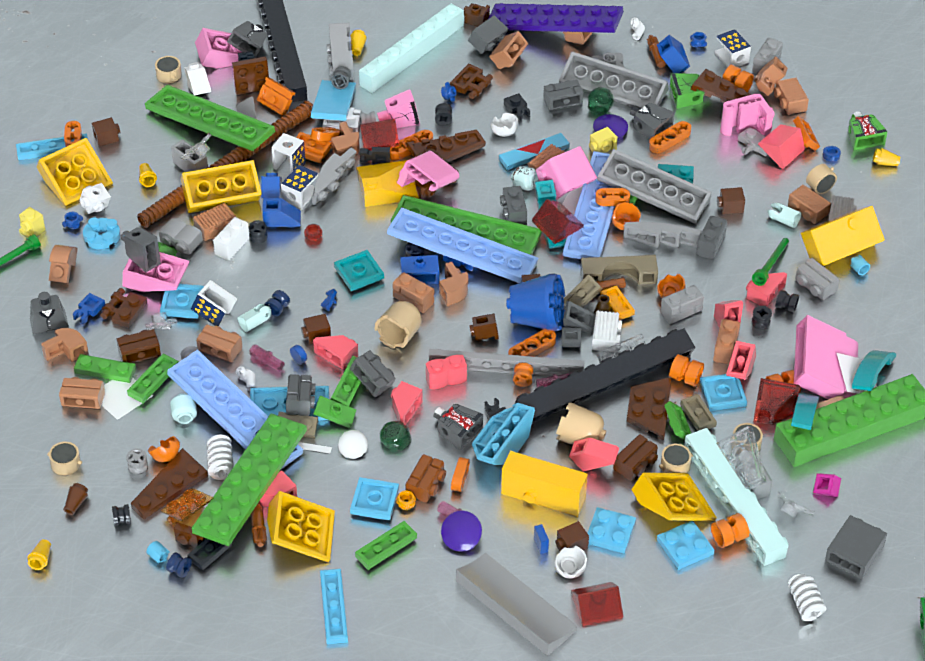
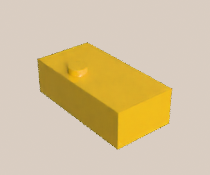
(220, 184)
(843, 236)
(544, 483)

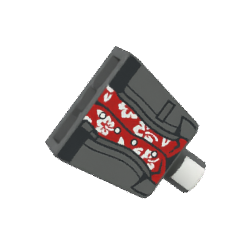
(458, 424)

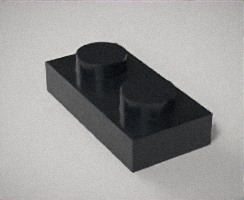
(206, 553)

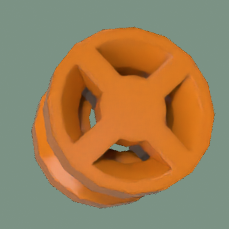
(523, 374)

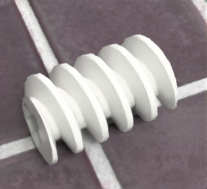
(219, 456)
(806, 597)

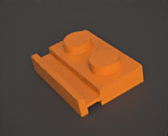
(275, 96)
(314, 149)

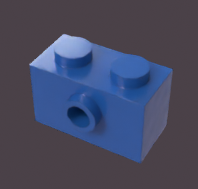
(422, 268)

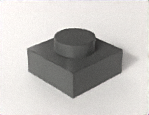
(571, 337)

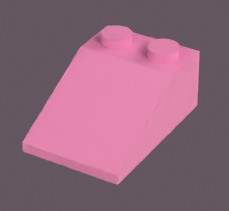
(215, 50)
(161, 278)

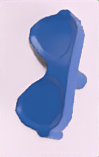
(327, 303)

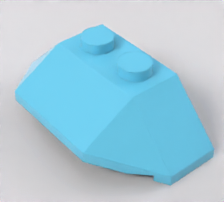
(503, 434)

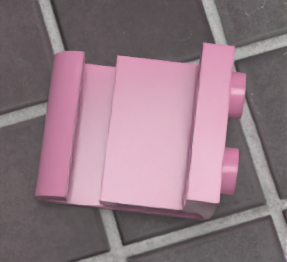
(745, 113)
(427, 168)
(567, 171)

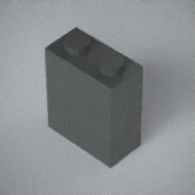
(856, 546)

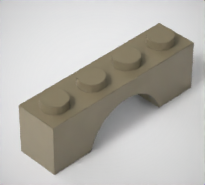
(640, 268)

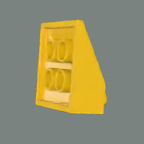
(73, 170)
(380, 184)
(672, 497)
(301, 525)

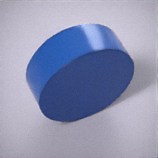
(831, 153)
(298, 354)

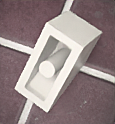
(197, 79)

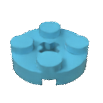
(98, 225)

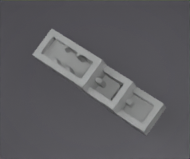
(656, 233)

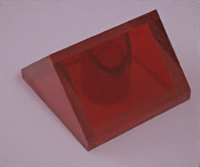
(380, 134)
(556, 221)
(598, 603)

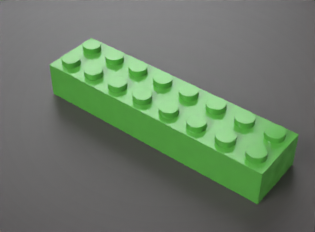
(853, 420)

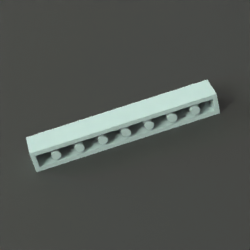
(411, 48)
(735, 498)

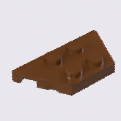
(647, 406)

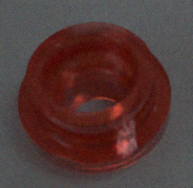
(313, 232)

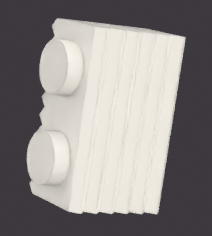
(231, 238)
(605, 330)

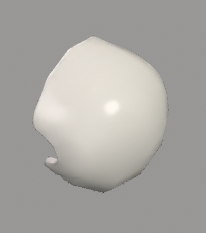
(505, 125)
(352, 444)
(570, 562)

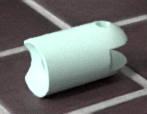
(787, 215)
(254, 317)

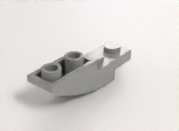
(330, 173)

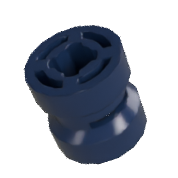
(278, 302)

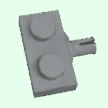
(751, 138)

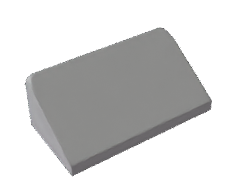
(247, 107)

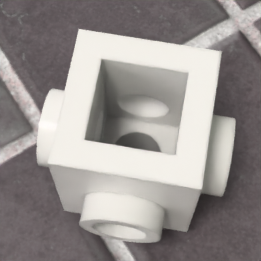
(94, 198)

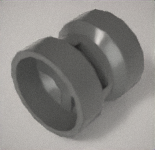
(341, 77)

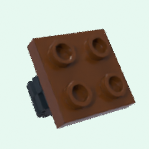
(249, 73)

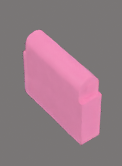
(817, 360)

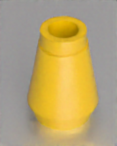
(358, 40)
(885, 157)
(146, 175)
(39, 555)

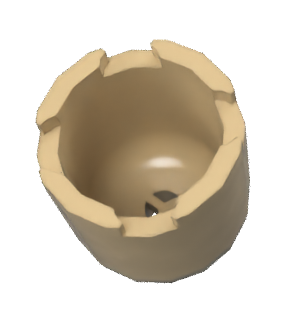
(398, 324)
(580, 424)

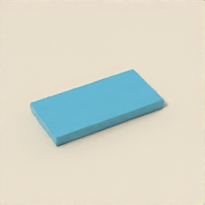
(333, 102)
(274, 399)

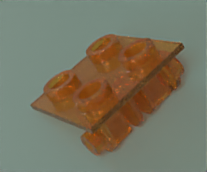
(186, 505)

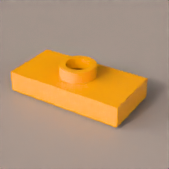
(619, 302)

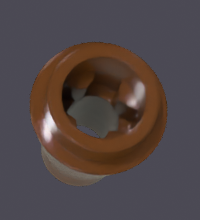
(75, 497)

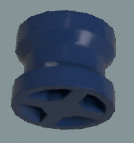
(179, 565)

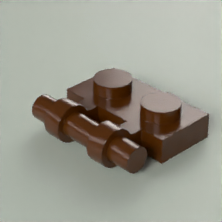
(466, 81)
(129, 308)

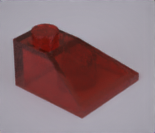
(775, 401)

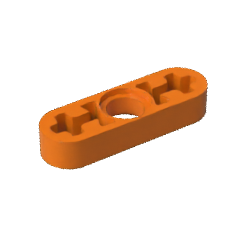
(679, 131)
(402, 151)
(536, 340)

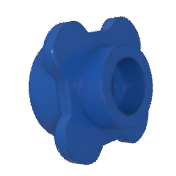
(698, 39)
(448, 92)
(72, 220)

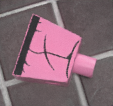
(402, 109)

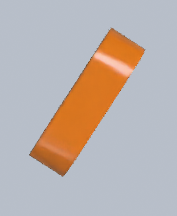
(324, 133)
(76, 134)
(612, 196)
(460, 474)

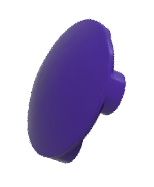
(614, 122)
(461, 531)

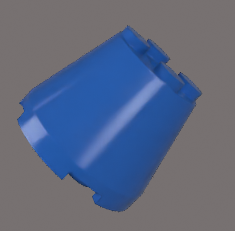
(538, 302)

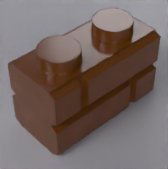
(138, 346)
(636, 457)

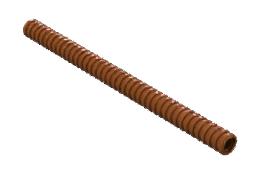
(238, 155)

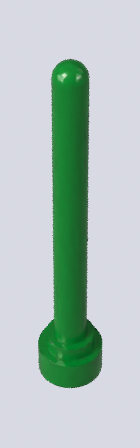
(31, 242)
(761, 275)

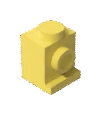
(603, 141)
(31, 222)

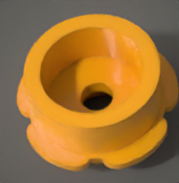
(406, 496)

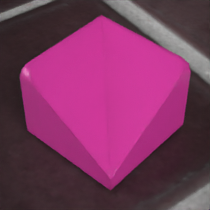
(827, 485)

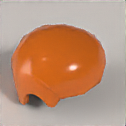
(624, 213)
(670, 285)
(166, 451)

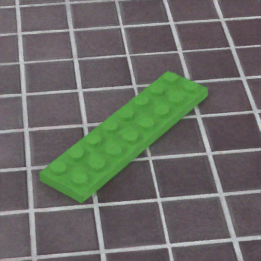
(210, 117)
(504, 232)
(249, 479)

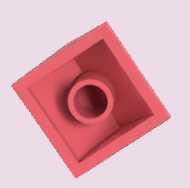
(783, 144)

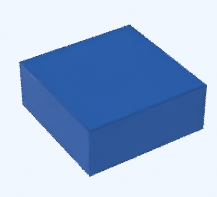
(541, 539)

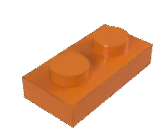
(807, 134)

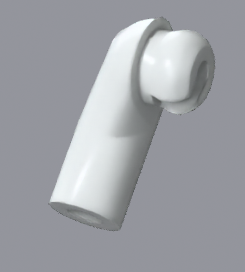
(638, 28)
(247, 376)

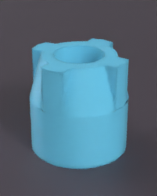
(860, 265)
(157, 552)

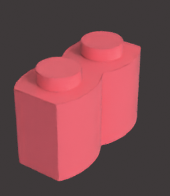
(446, 371)

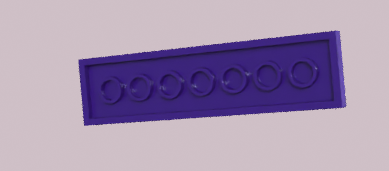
(558, 17)

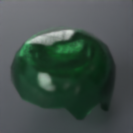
(600, 101)
(395, 435)

